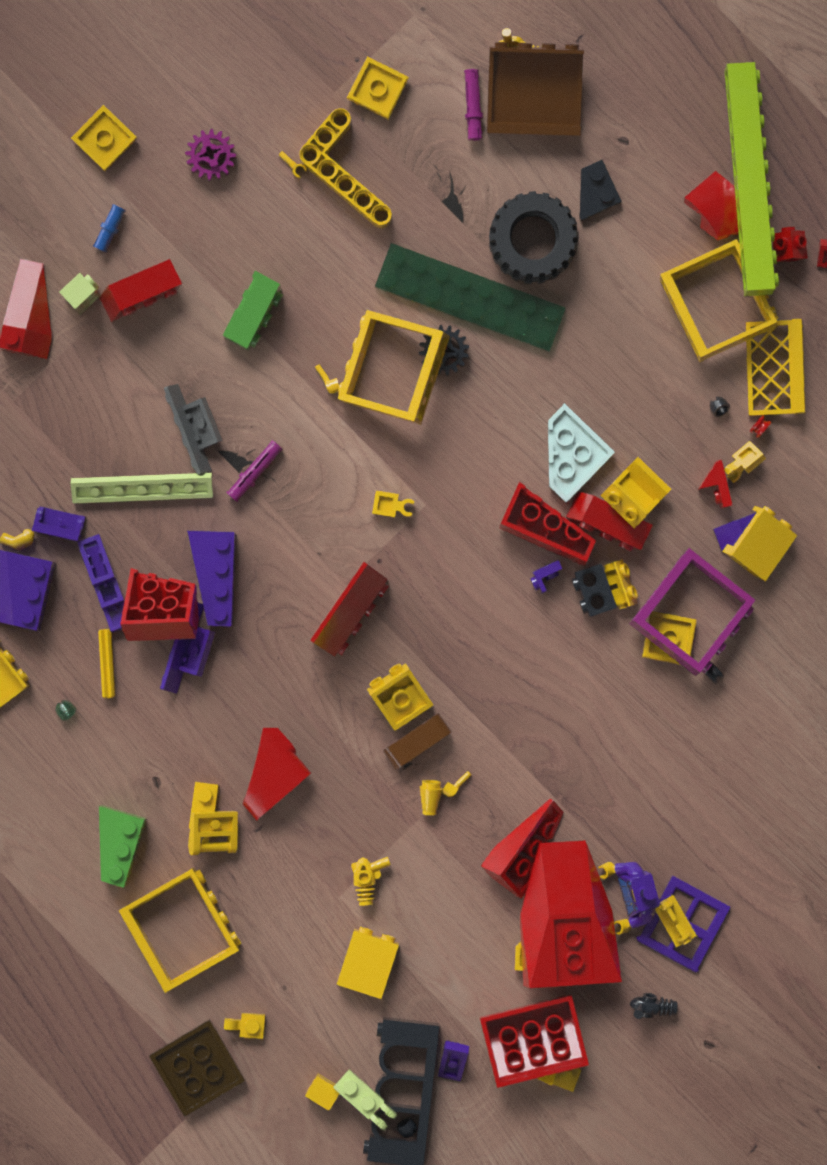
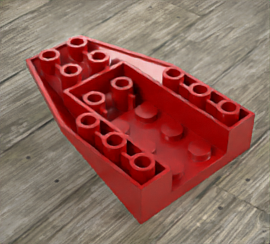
(567, 921)

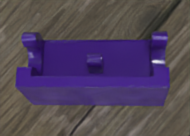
(58, 523)

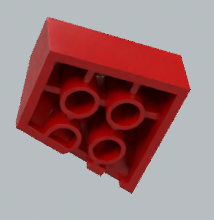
(159, 608)

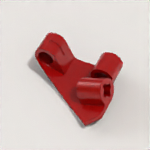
(274, 772)

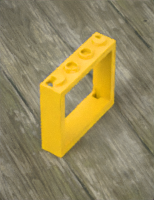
(667, 280)
(426, 379)
(147, 948)

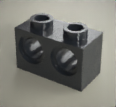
(600, 588)

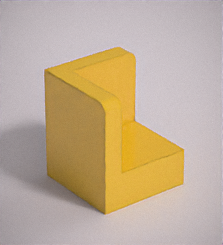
(322, 1092)

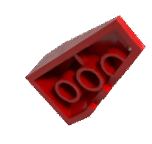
(514, 856)

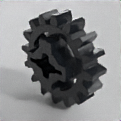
(455, 352)

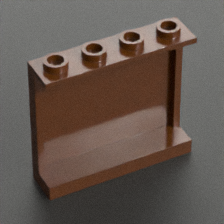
(535, 89)

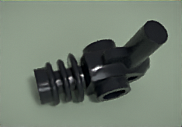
(650, 1005)

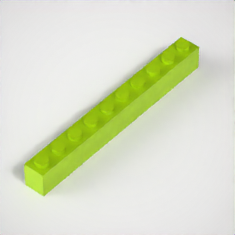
(750, 179)

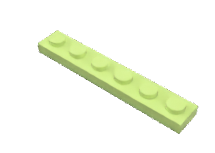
(141, 488)

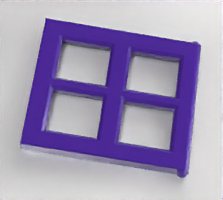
(706, 936)

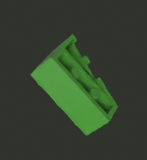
(253, 311)
(118, 843)

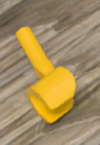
(292, 164)
(331, 385)
(450, 789)

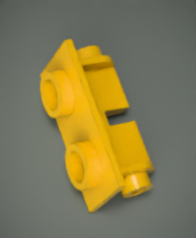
(620, 575)
(675, 921)

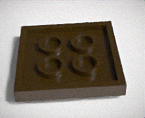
(197, 1067)

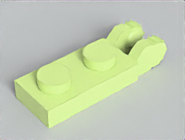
(363, 1098)

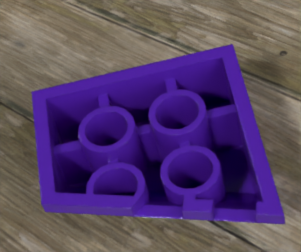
(24, 589)

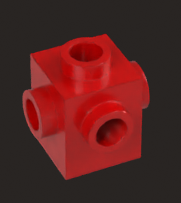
(790, 245)

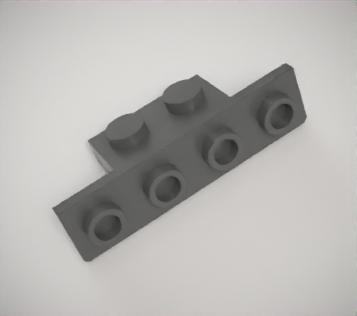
(195, 425)

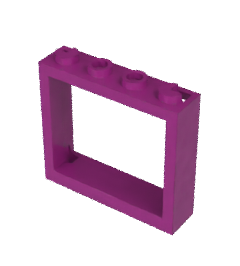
(668, 646)

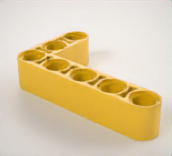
(340, 174)

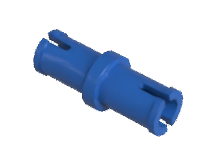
(109, 228)

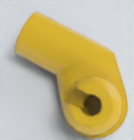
(18, 542)

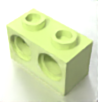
(81, 292)

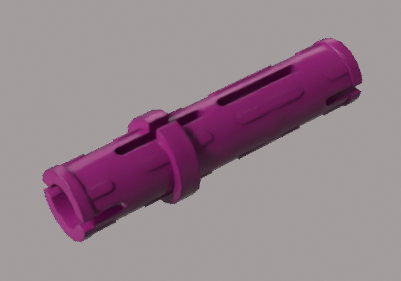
(473, 109)
(254, 471)

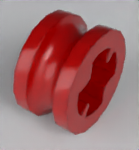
(760, 426)

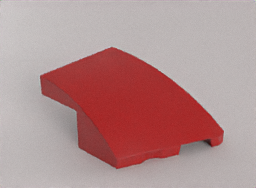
(717, 206)

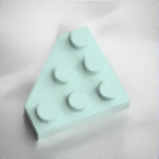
(573, 453)

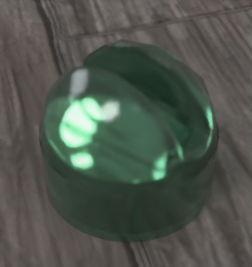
(65, 710)

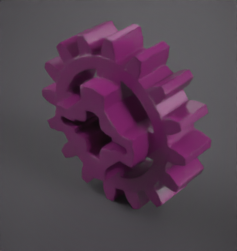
(220, 151)

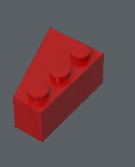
(140, 290)
(602, 517)

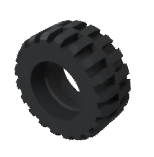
(533, 206)

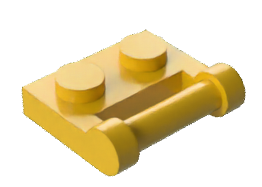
(213, 824)

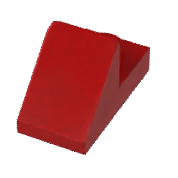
(717, 478)

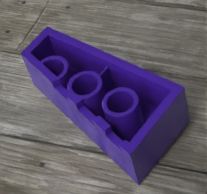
(215, 571)

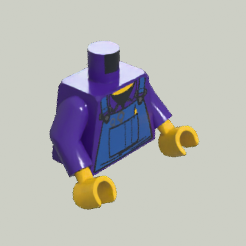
(637, 891)

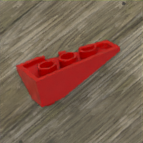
(27, 318)

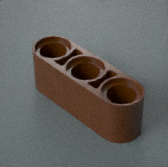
(417, 741)

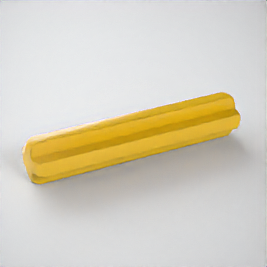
(106, 663)

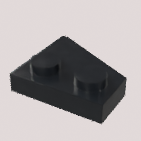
(596, 190)

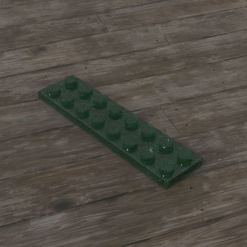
(470, 297)

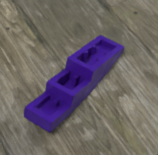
(103, 580)

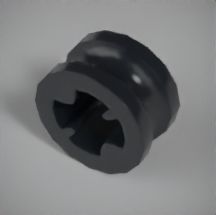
(714, 674)

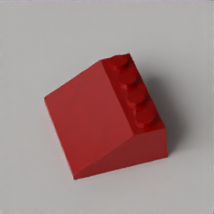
(349, 609)
(534, 1041)

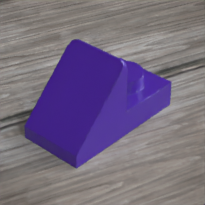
(731, 531)
(453, 1060)

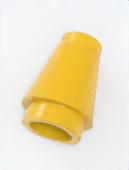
(430, 796)

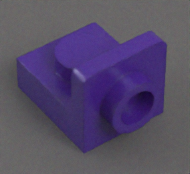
(548, 571)

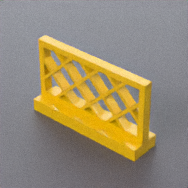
(796, 367)

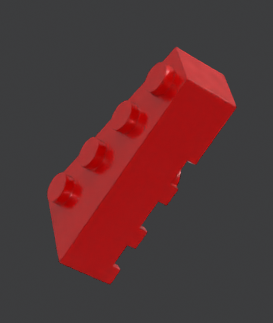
(545, 527)

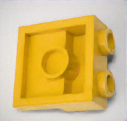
(399, 696)

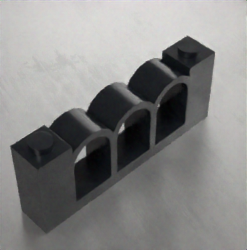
(414, 1034)

